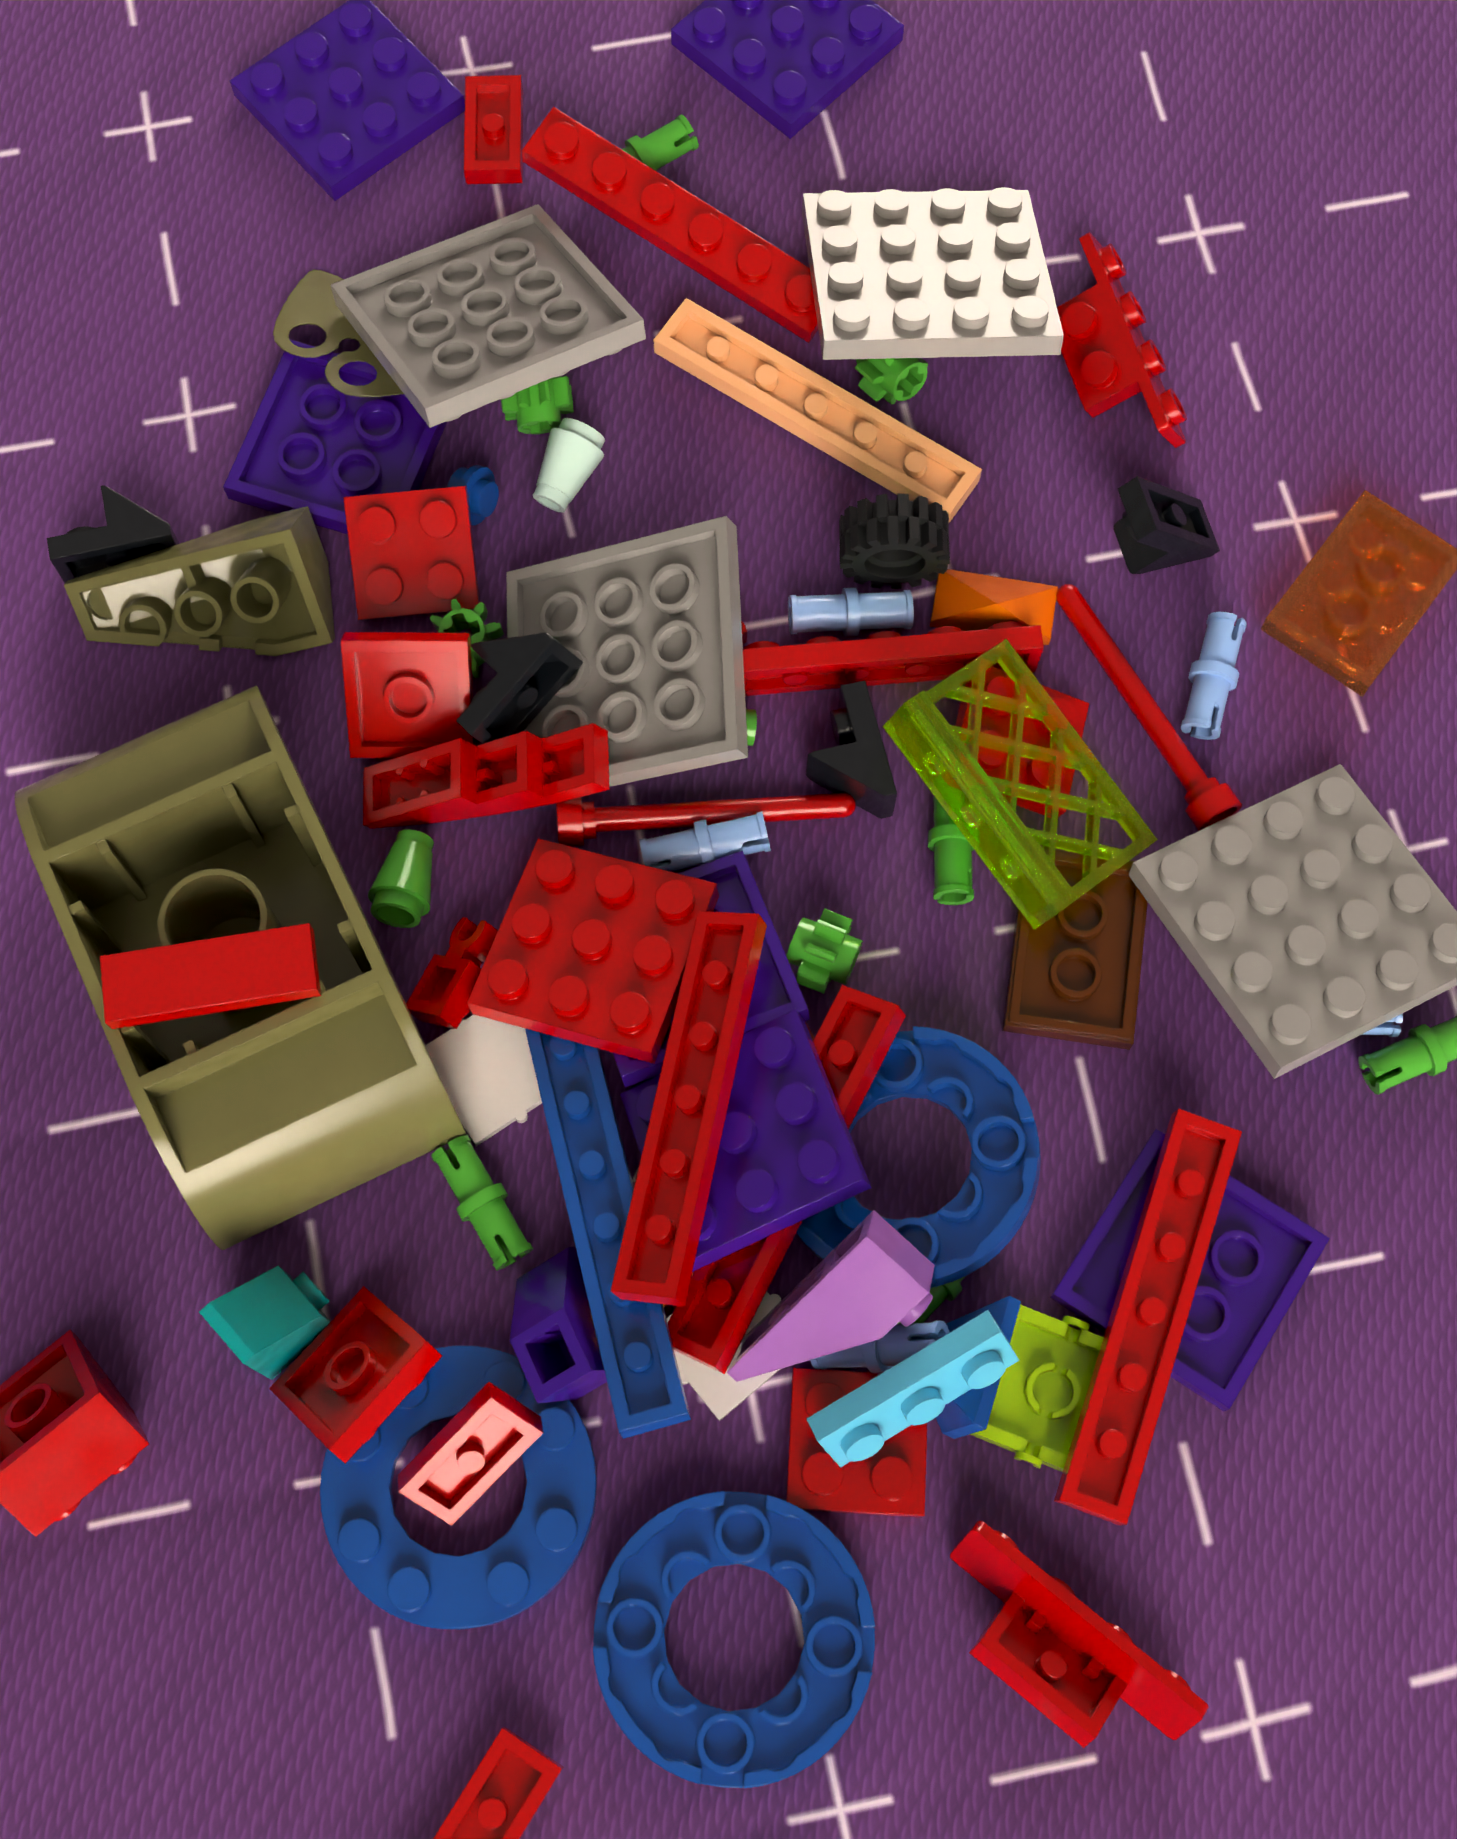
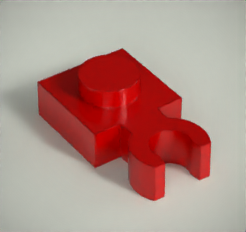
(449, 979)

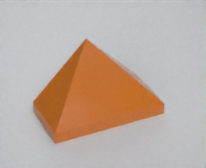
(982, 600)

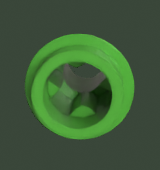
(404, 881)

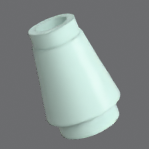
(568, 462)

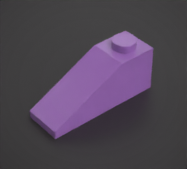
(842, 1302)

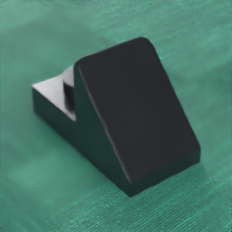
(1161, 527)
(128, 535)
(526, 679)
(859, 760)

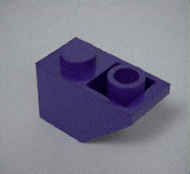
(556, 1331)

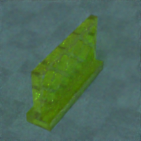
(977, 800)

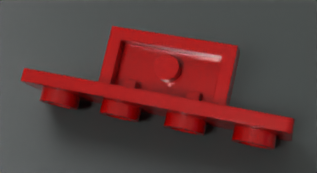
(1108, 350)
(1064, 1652)

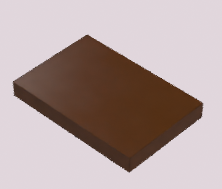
(1082, 966)

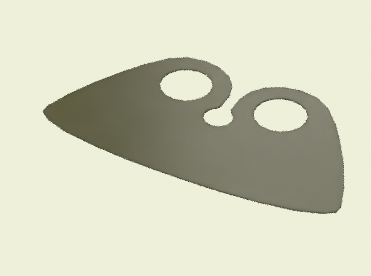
(314, 304)

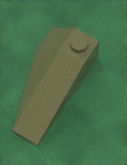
(235, 588)

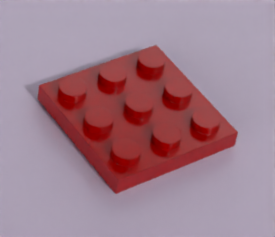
(592, 950)

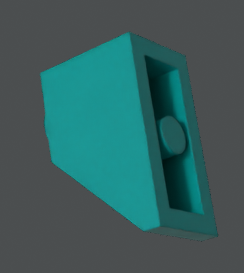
(269, 1319)

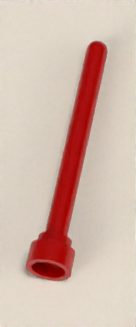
(1205, 796)
(582, 820)

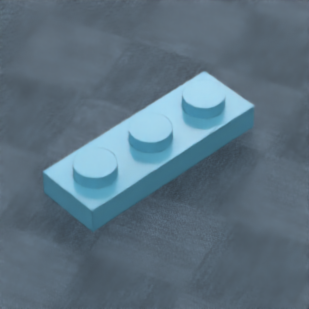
(913, 1390)

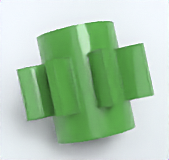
(892, 377)
(539, 406)
(462, 619)
(824, 950)

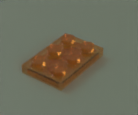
(1362, 593)

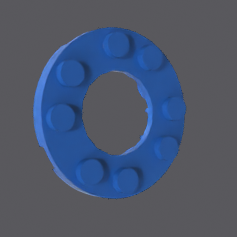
(1002, 1163)
(481, 1585)
(630, 1646)

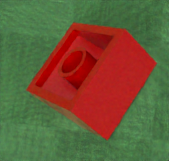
(61, 1433)

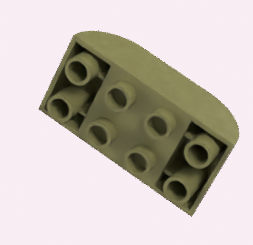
(214, 839)

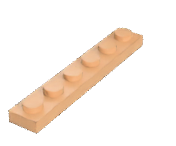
(815, 408)

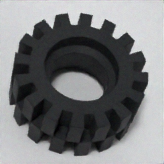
(894, 541)

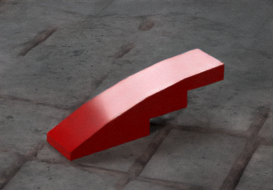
(485, 779)

